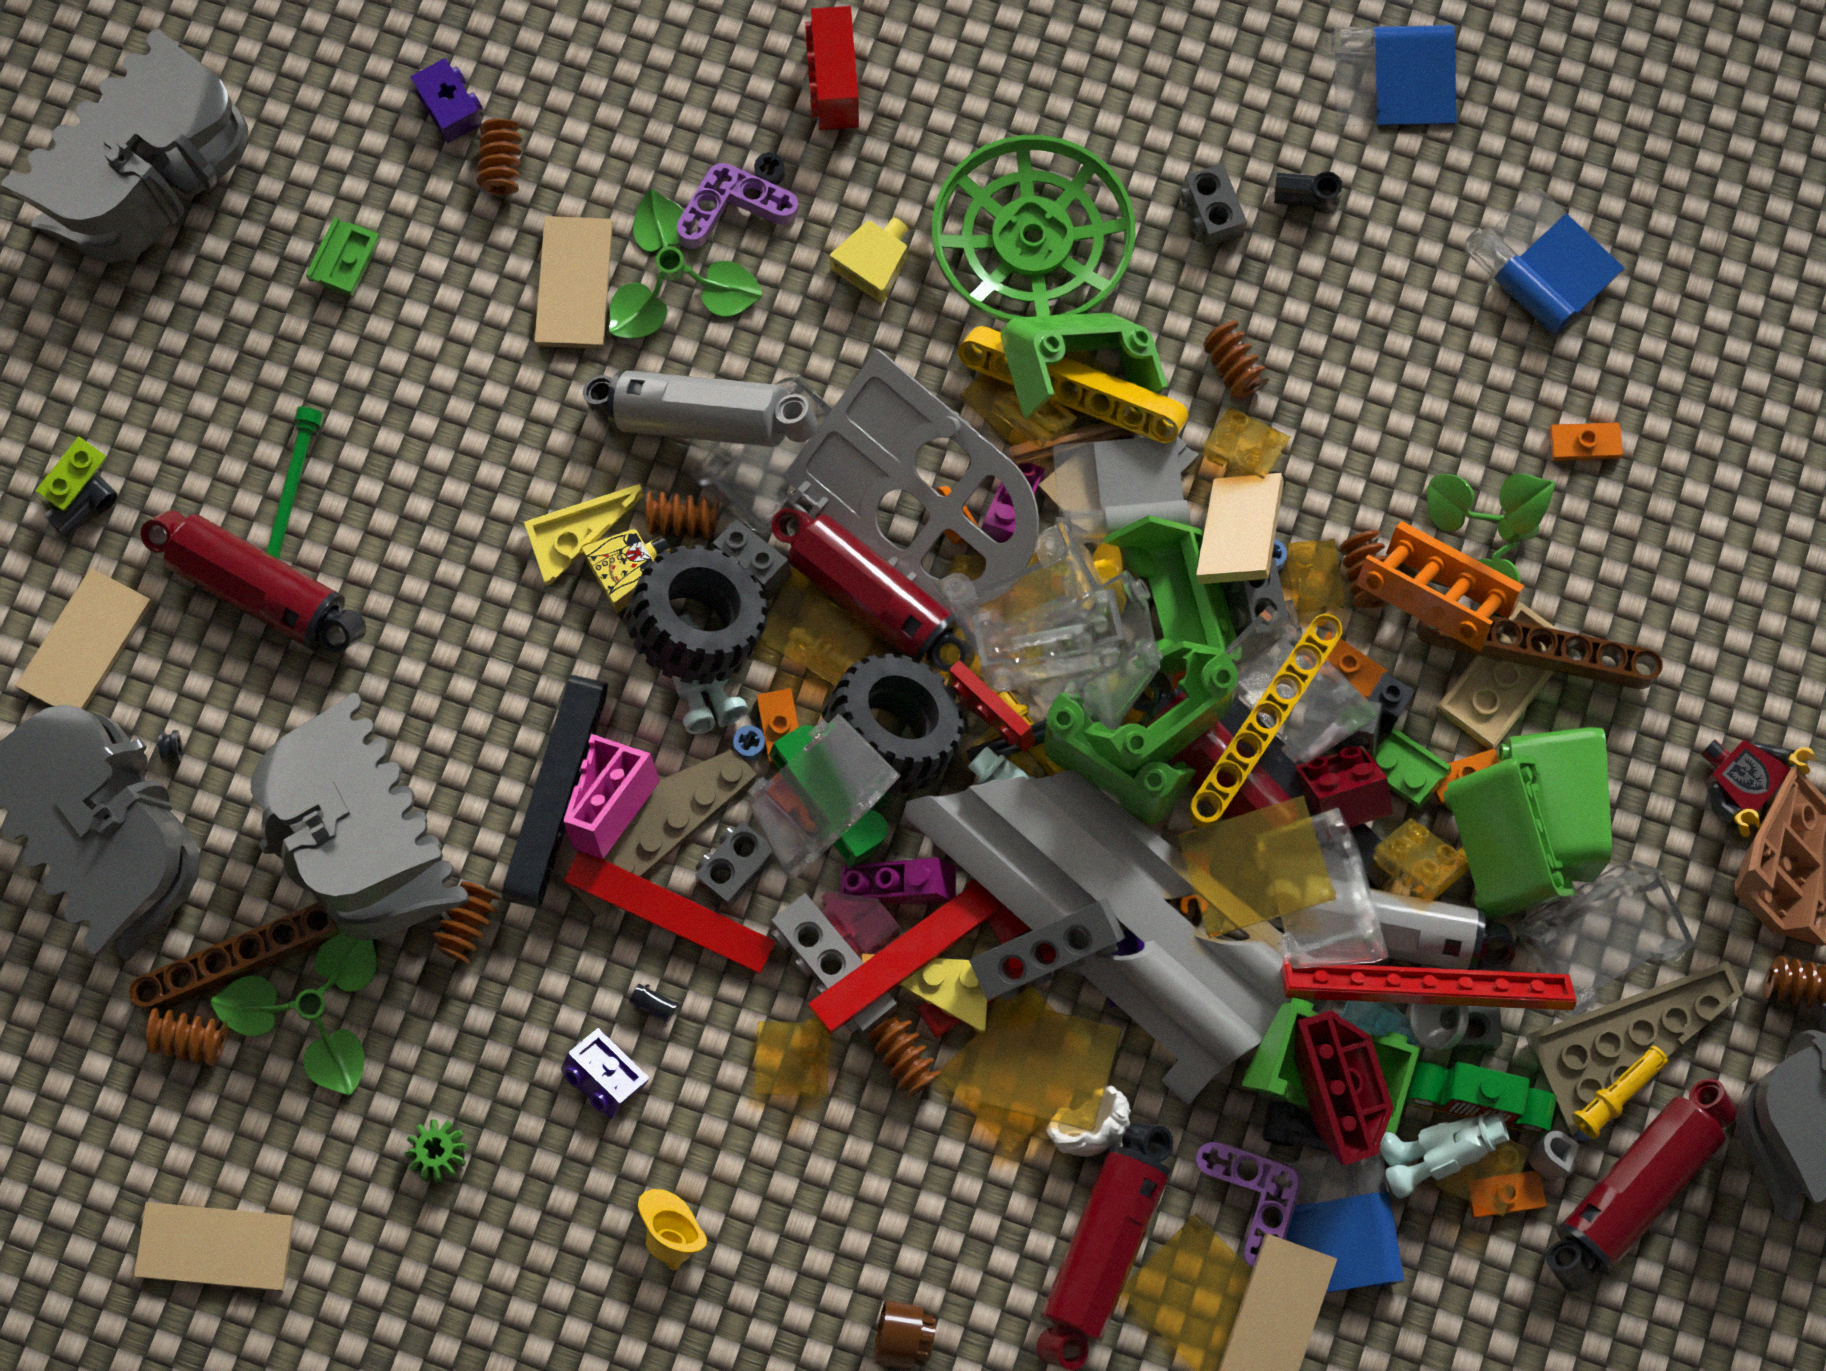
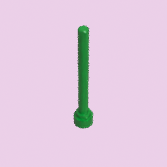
(307, 423)

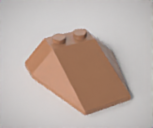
(1786, 863)

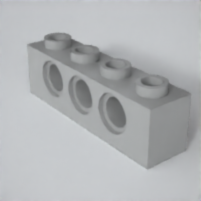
(805, 917)

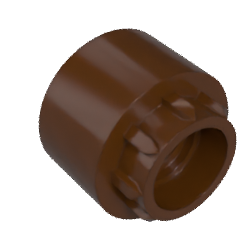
(903, 1336)

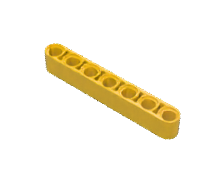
(1088, 390)
(1277, 708)

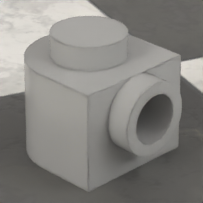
(1553, 1155)

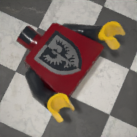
(1749, 778)

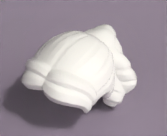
(1109, 1128)

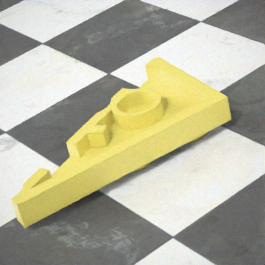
(562, 534)
(950, 987)

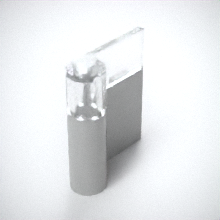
(1116, 484)

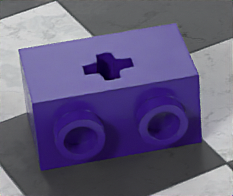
(434, 88)

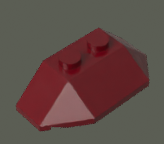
(1342, 1085)

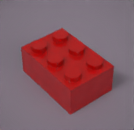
(832, 68)

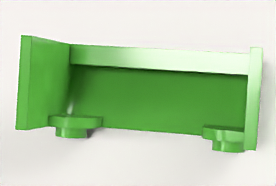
(1043, 340)
(1187, 610)

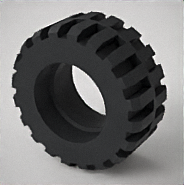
(708, 579)
(917, 699)

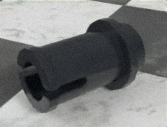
(653, 1002)

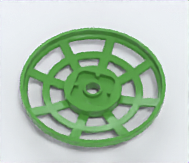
(1033, 214)

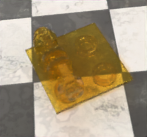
(1245, 444)
(829, 641)
(1420, 856)
(792, 1058)
(1490, 1180)

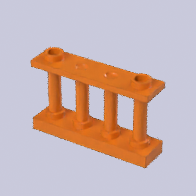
(1449, 567)

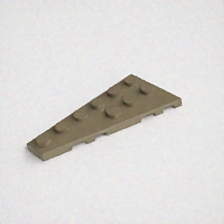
(667, 818)
(1602, 1044)

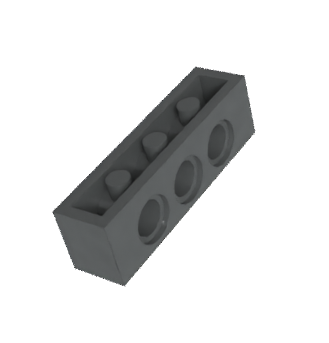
(993, 969)

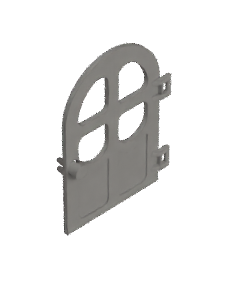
(872, 449)

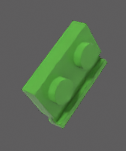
(343, 257)
(1410, 768)

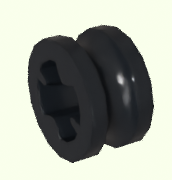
(775, 160)
(170, 746)

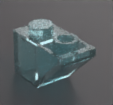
(1378, 1019)

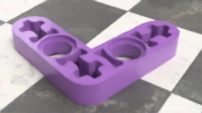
(732, 192)
(1263, 1183)

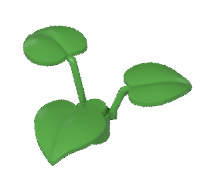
(637, 311)
(1521, 497)
(335, 1059)

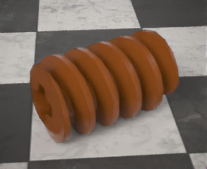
(498, 156)
(1233, 362)
(681, 516)
(1355, 551)
(465, 923)
(1796, 980)
(184, 1038)
(903, 1055)

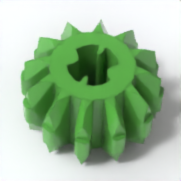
(447, 1141)

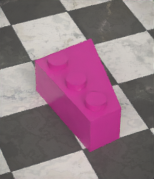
(609, 794)

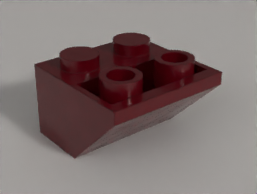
(1346, 782)

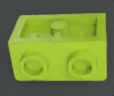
(70, 475)

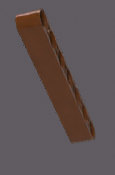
(1555, 657)
(233, 952)

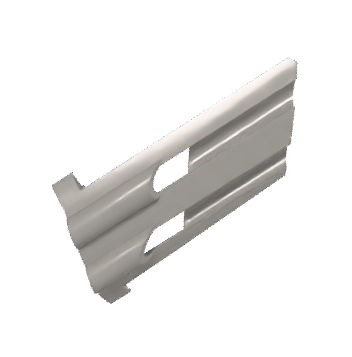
(1066, 845)

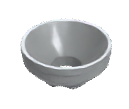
(1430, 1025)

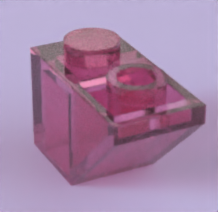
(862, 920)

